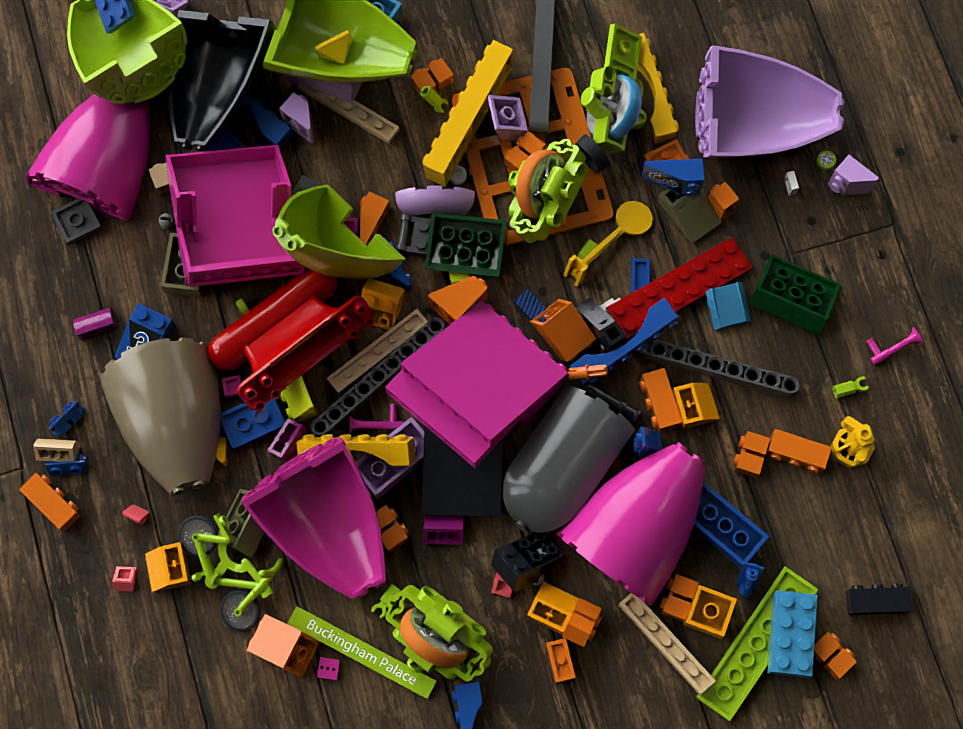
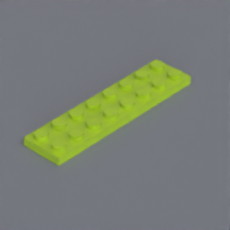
(749, 651)

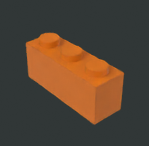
(660, 400)
(798, 451)
(50, 501)

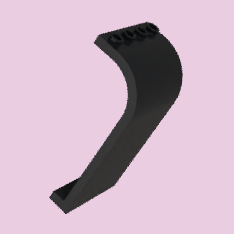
(455, 486)

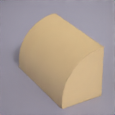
(56, 450)

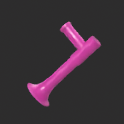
(880, 356)
(392, 424)

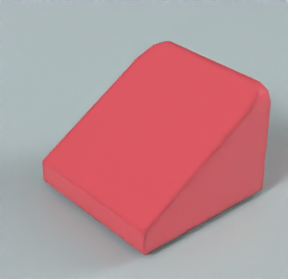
(136, 514)
(124, 579)
(500, 587)

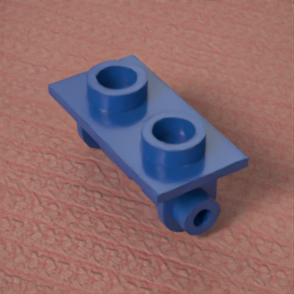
(60, 423)
(67, 468)
(749, 578)

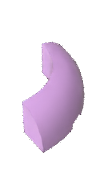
(435, 200)

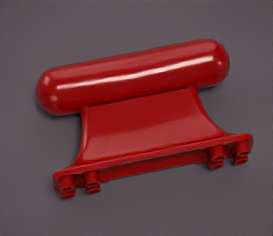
(287, 335)

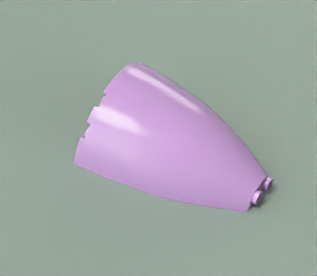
(760, 105)

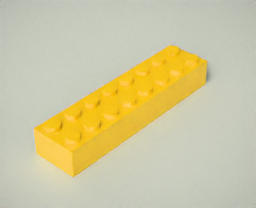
(468, 113)

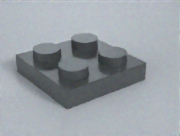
(76, 220)

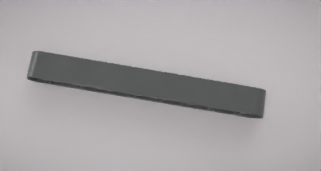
(542, 66)
(723, 364)
(368, 381)

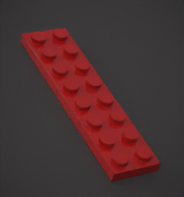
(681, 285)

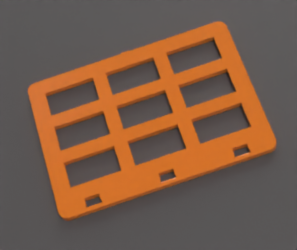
(575, 126)

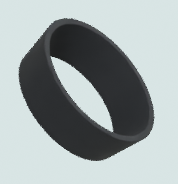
(595, 156)

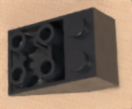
(526, 559)

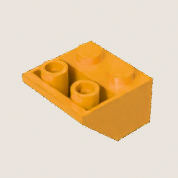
(384, 302)
(695, 404)
(168, 567)
(552, 608)

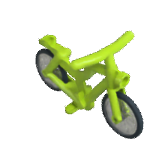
(238, 608)

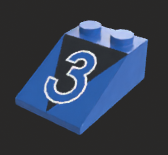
(679, 176)
(143, 327)

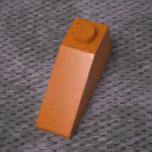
(372, 215)

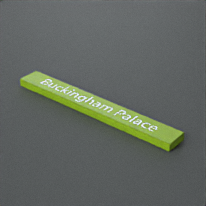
(361, 652)

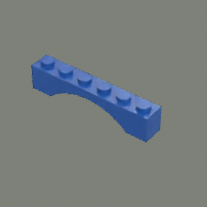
(658, 319)
(469, 702)

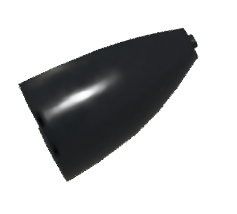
(217, 75)

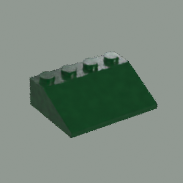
(466, 244)
(795, 294)

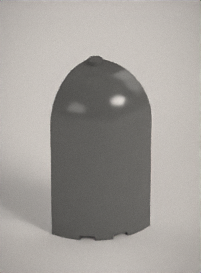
(563, 461)

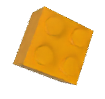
(710, 612)

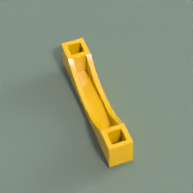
(662, 124)
(393, 450)

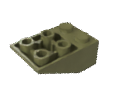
(690, 213)

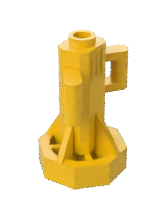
(857, 443)

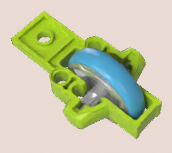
(615, 92)

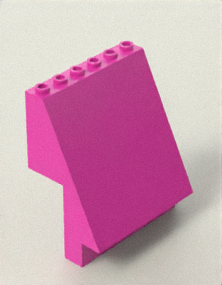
(228, 213)
(476, 382)

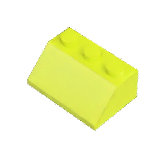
(298, 401)

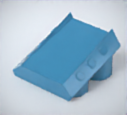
(728, 306)

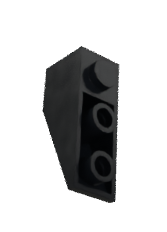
(601, 325)

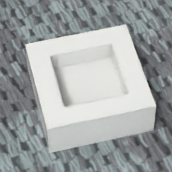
(791, 183)

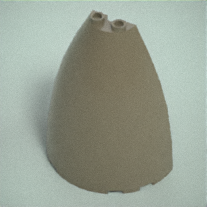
(167, 409)

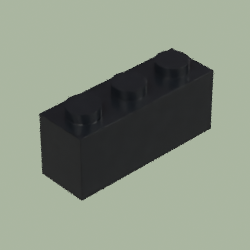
(878, 600)

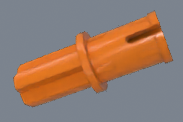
(587, 372)

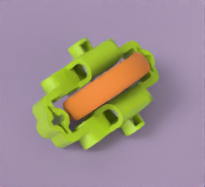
(545, 189)
(437, 634)

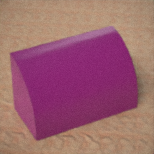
(94, 324)
(284, 445)
(443, 529)

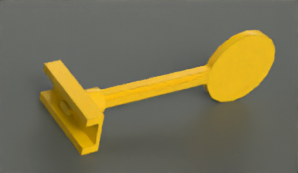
(632, 218)

